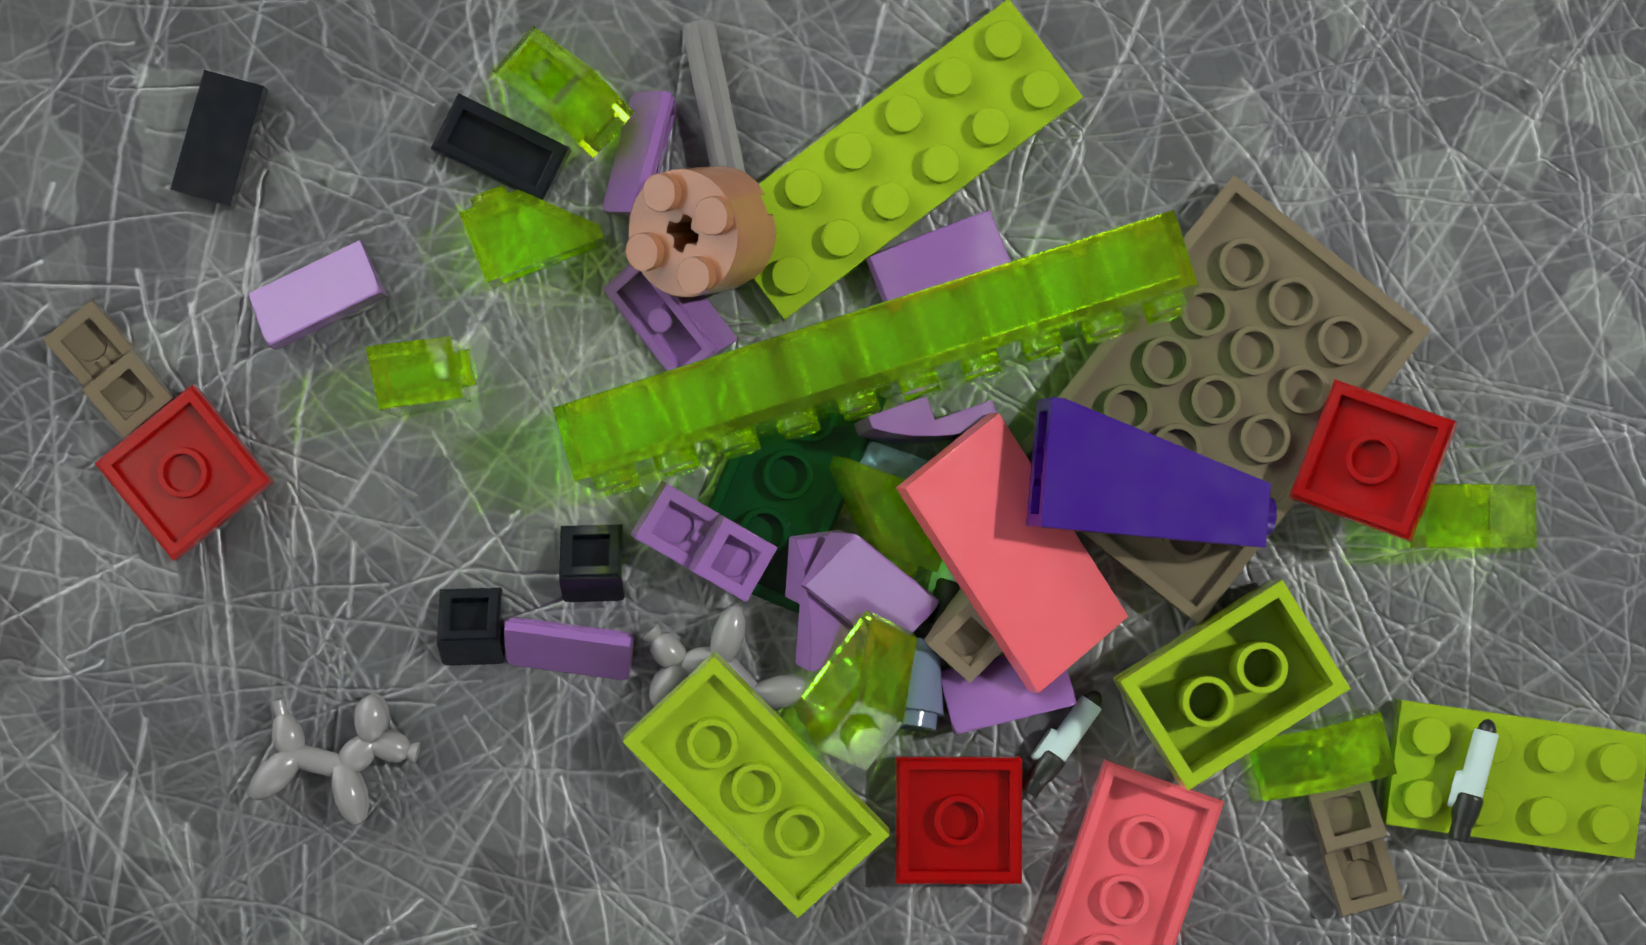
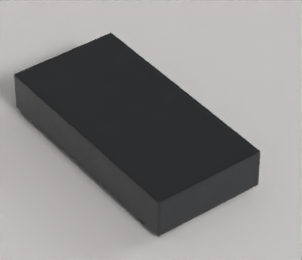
(219, 138)
(500, 148)

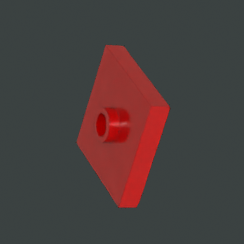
(1373, 460)
(184, 472)
(958, 820)

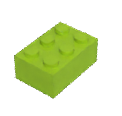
(1231, 683)

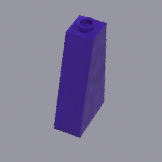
(1127, 482)

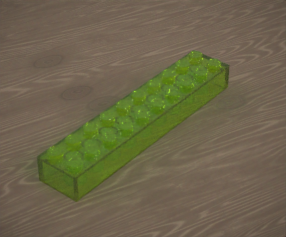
(878, 354)

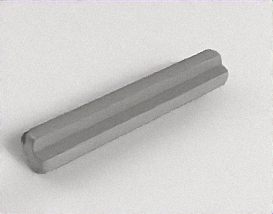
(712, 94)

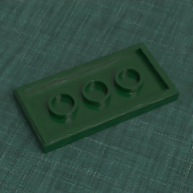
(787, 492)

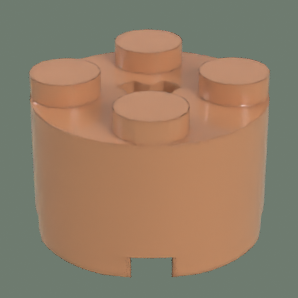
(700, 230)

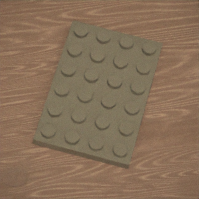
(1241, 372)

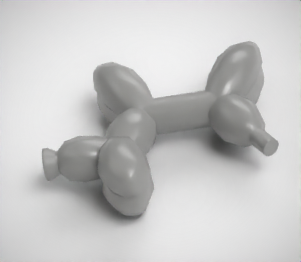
(726, 639)
(348, 785)

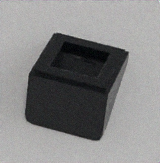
(592, 563)
(471, 626)

